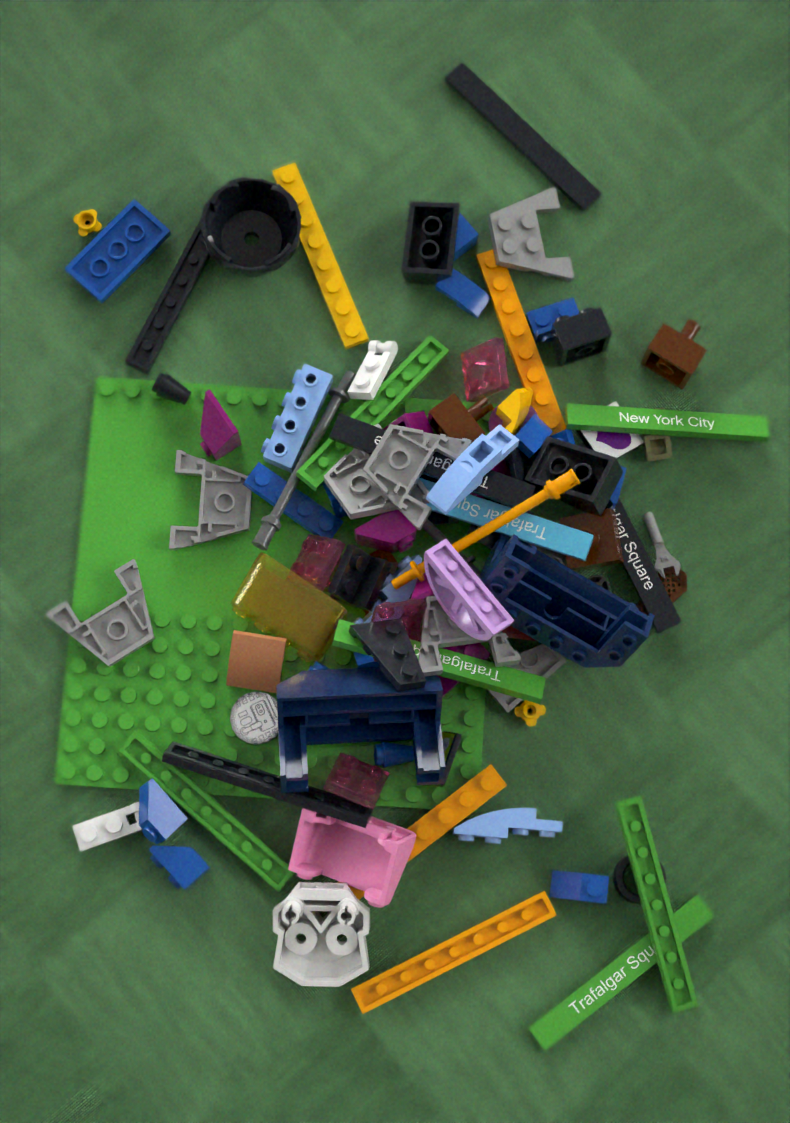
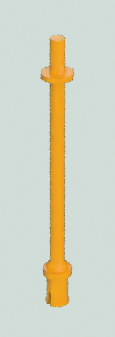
(551, 490)

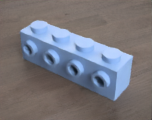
(297, 418)

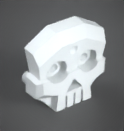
(321, 957)

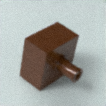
(675, 353)
(456, 421)
(606, 542)

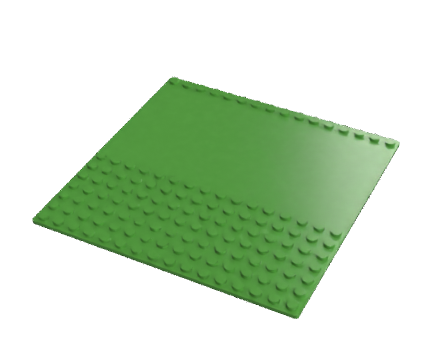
(179, 679)

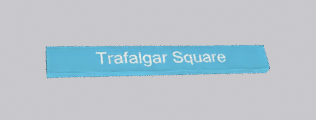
(526, 527)

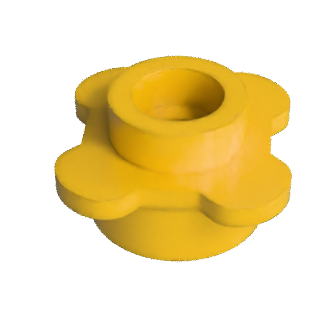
(87, 215)
(530, 718)

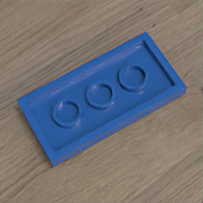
(117, 251)

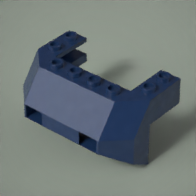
(563, 606)
(357, 708)

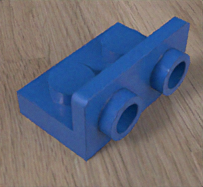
(541, 319)

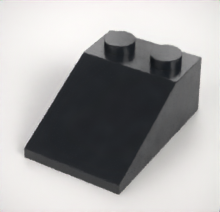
(595, 471)

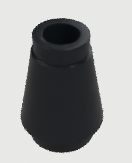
(171, 389)

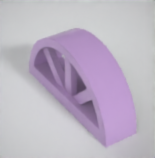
(463, 593)

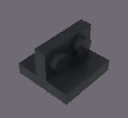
(358, 579)

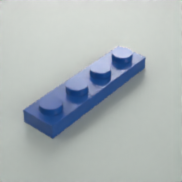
(300, 506)

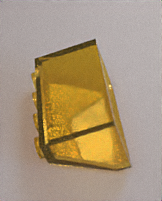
(288, 607)

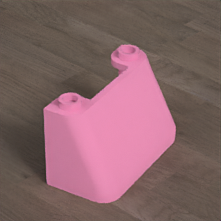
(352, 854)

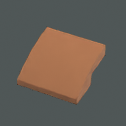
(255, 661)

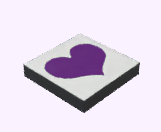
(611, 443)

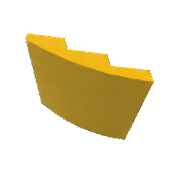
(515, 409)

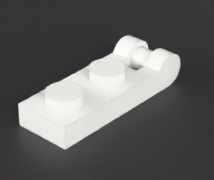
(373, 370)
(106, 827)

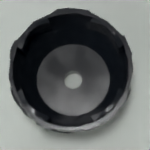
(247, 209)

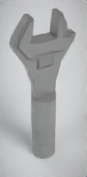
(664, 558)

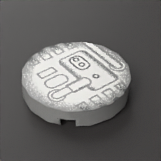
(255, 718)

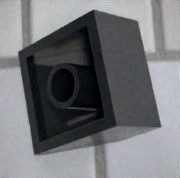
(580, 336)

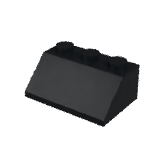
(430, 242)

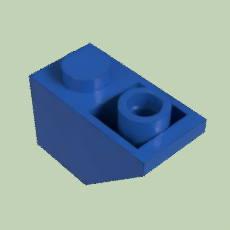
(181, 862)

